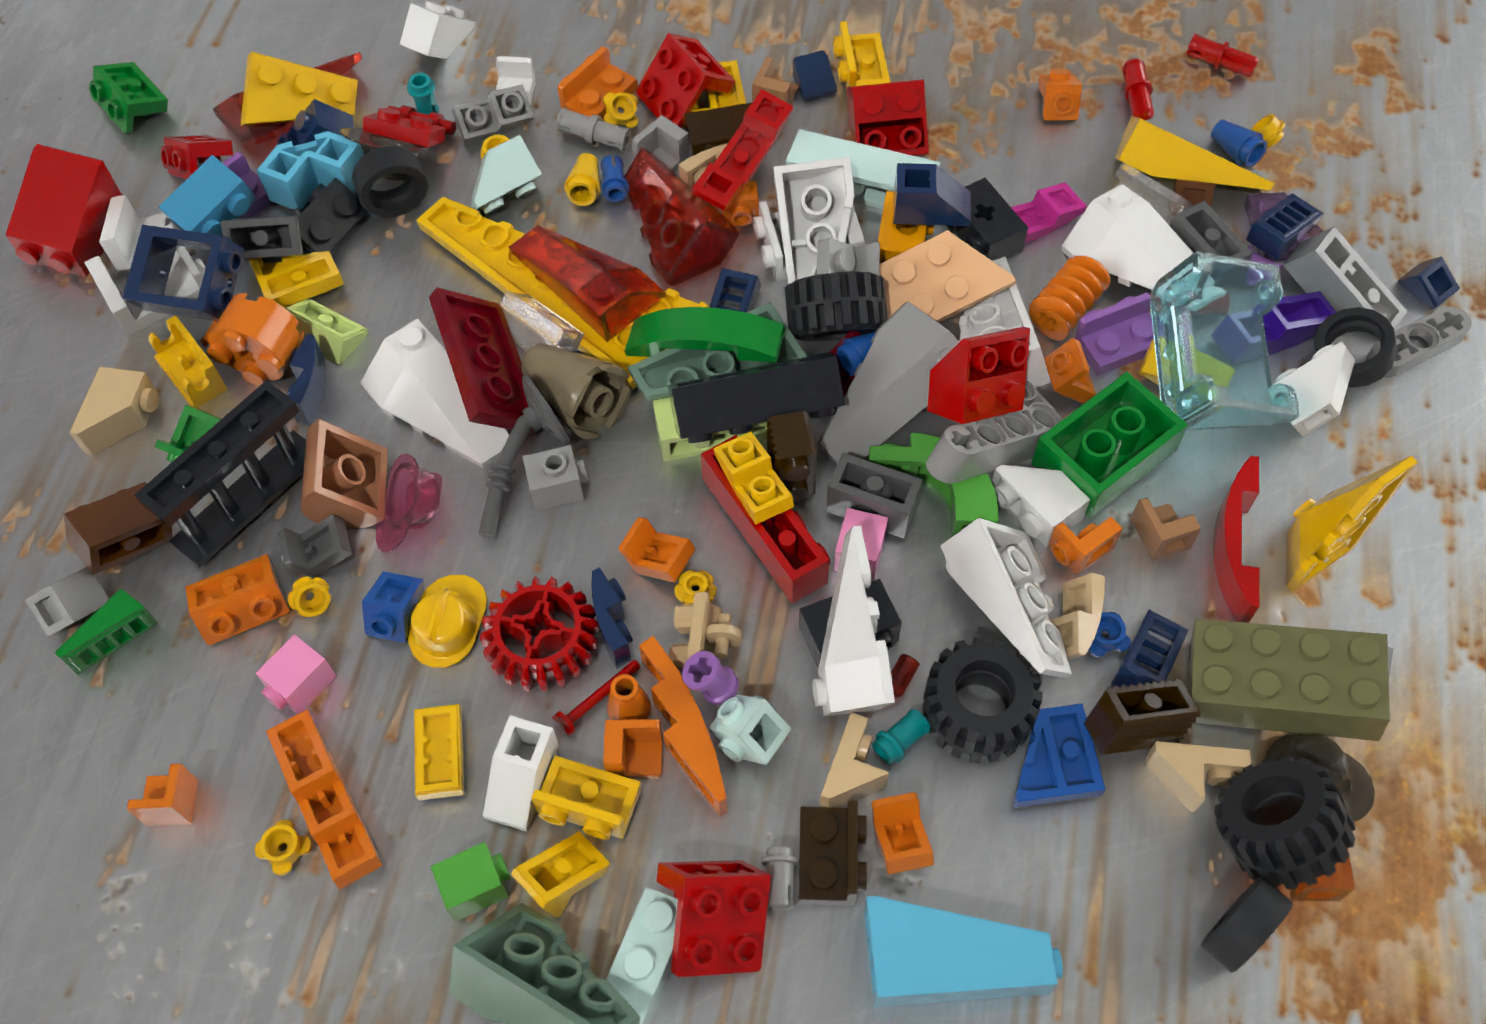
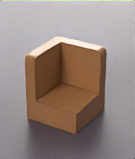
(764, 80)
(1162, 530)

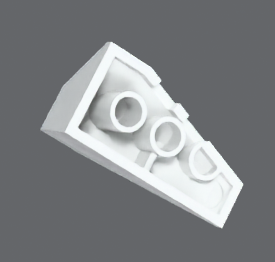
(812, 206)
(1127, 238)
(1003, 313)
(417, 384)
(1004, 578)
(852, 663)

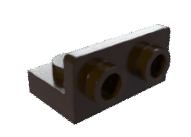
(830, 855)

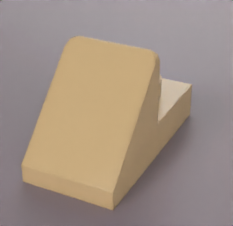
(1186, 767)
(848, 775)

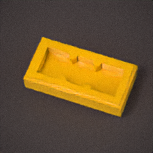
(438, 752)

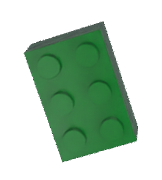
(1111, 441)

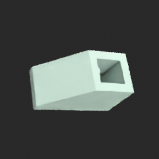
(502, 172)

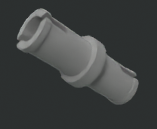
(593, 129)

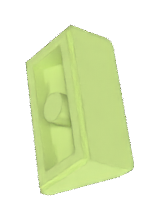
(334, 333)

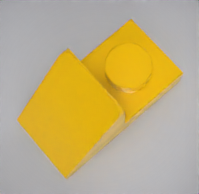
(561, 872)

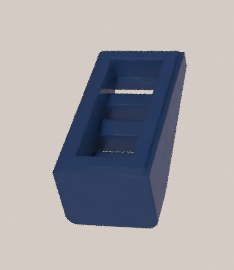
(1272, 240)
(738, 281)
(1132, 671)

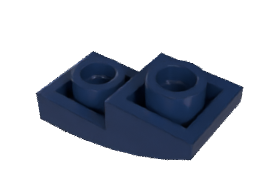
(310, 371)
(607, 602)

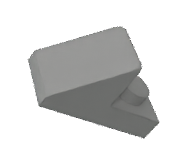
(843, 257)

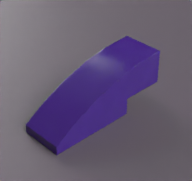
(1295, 320)

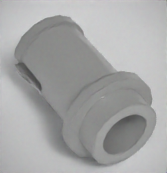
(781, 865)

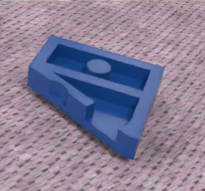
(1059, 759)

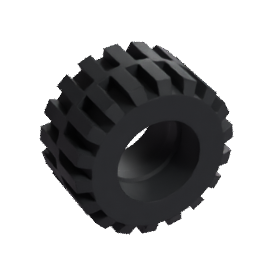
(835, 303)
(992, 668)
(1290, 851)

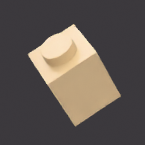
(113, 408)

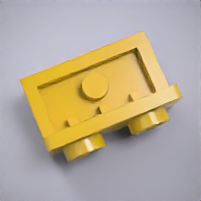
(860, 57)
(587, 798)

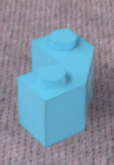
(295, 171)

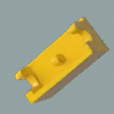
(187, 365)

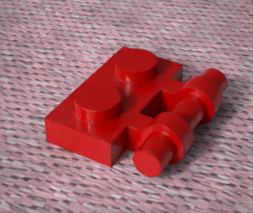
(409, 125)

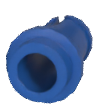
(614, 185)

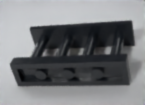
(213, 458)

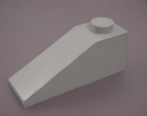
(1341, 275)

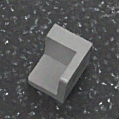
(664, 141)
(67, 601)

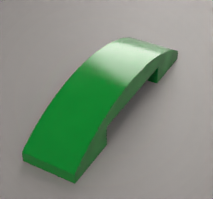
(706, 329)

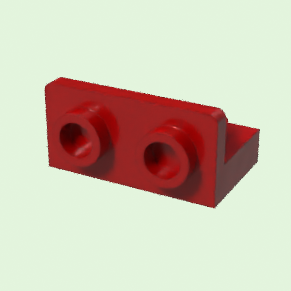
(182, 152)

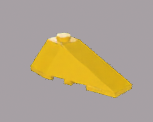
(1169, 156)
(1338, 521)

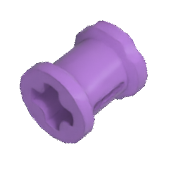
(705, 674)

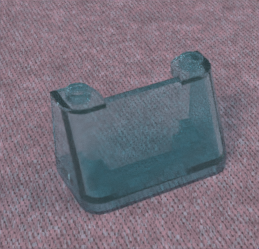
(1215, 343)

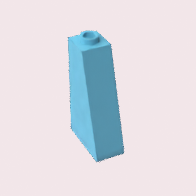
(951, 957)

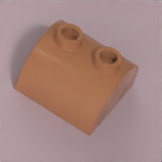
(343, 477)

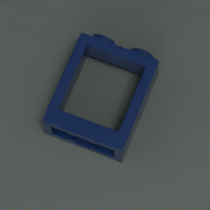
(153, 264)

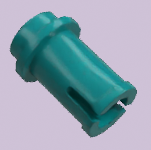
(422, 90)
(901, 736)

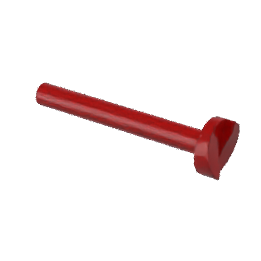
(567, 721)

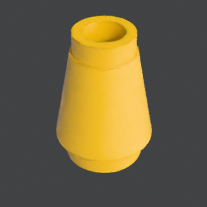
(583, 181)

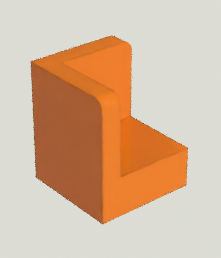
(633, 748)
(167, 798)

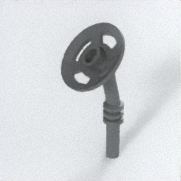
(535, 416)

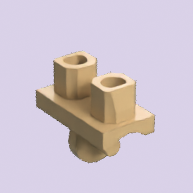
(708, 630)

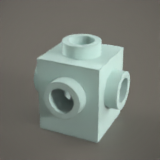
(749, 729)

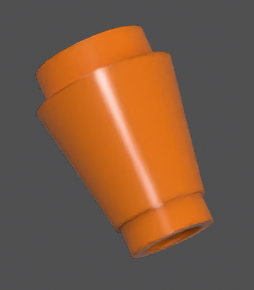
(627, 699)

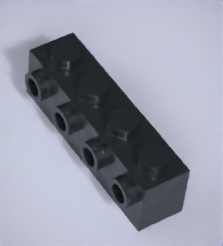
(754, 394)

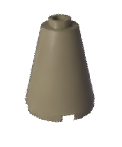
(578, 387)

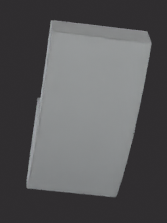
(493, 115)

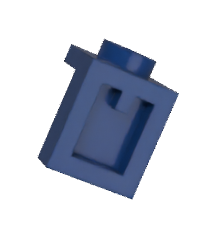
(390, 605)

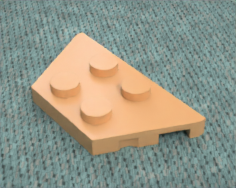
(941, 277)

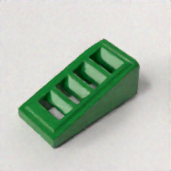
(105, 632)

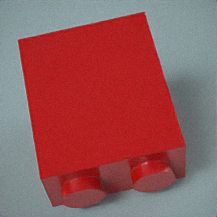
(61, 210)

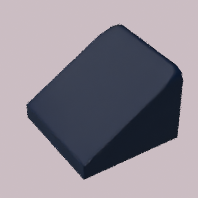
(813, 75)
(1430, 282)

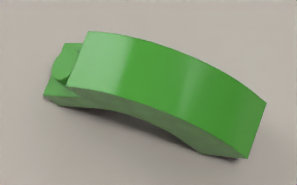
(964, 499)

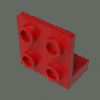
(679, 76)
(717, 916)

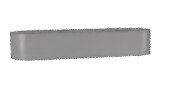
(1427, 328)

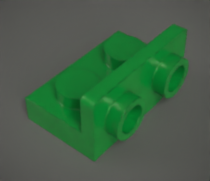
(125, 93)

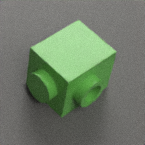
(471, 880)

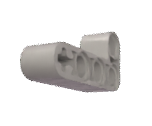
(991, 442)

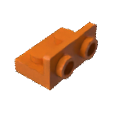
(591, 81)
(236, 600)

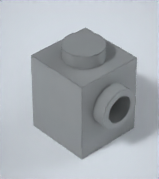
(555, 477)

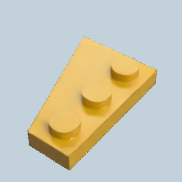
(281, 89)

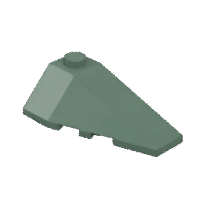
(682, 365)
(528, 974)

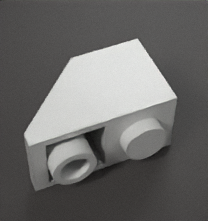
(435, 29)
(1320, 386)
(1039, 499)
(518, 769)

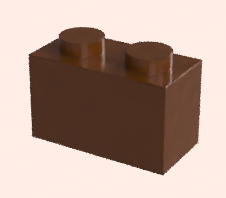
(114, 530)

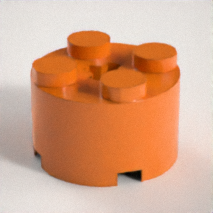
(255, 338)

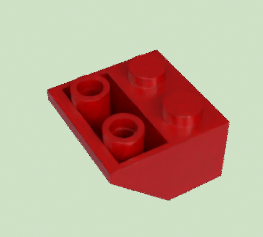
(889, 116)
(981, 377)

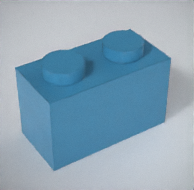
(207, 198)

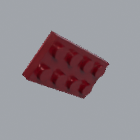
(481, 357)

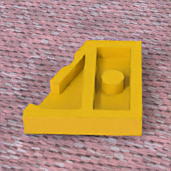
(297, 277)

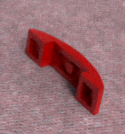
(745, 151)
(1237, 582)

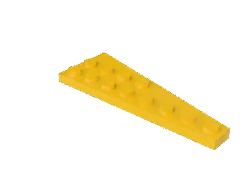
(486, 250)

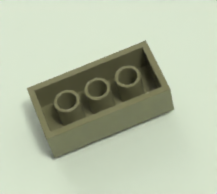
(1290, 679)

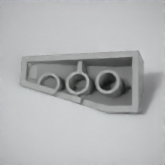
(888, 384)

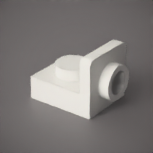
(514, 72)

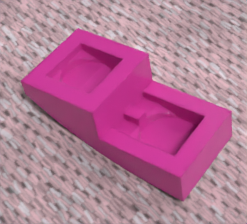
(1050, 210)

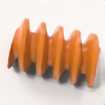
(1068, 296)

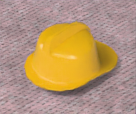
(447, 620)

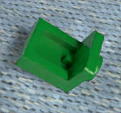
(190, 427)

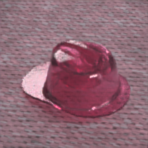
(409, 503)

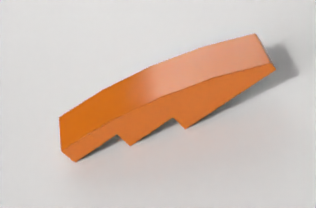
(687, 737)
(323, 799)

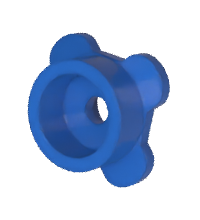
(1117, 640)

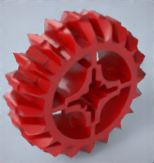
(524, 617)

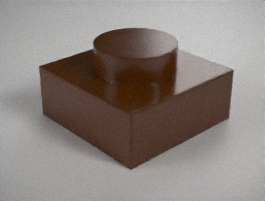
(1195, 191)

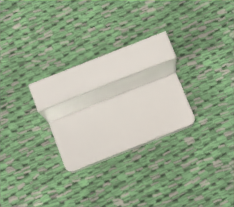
(123, 230)

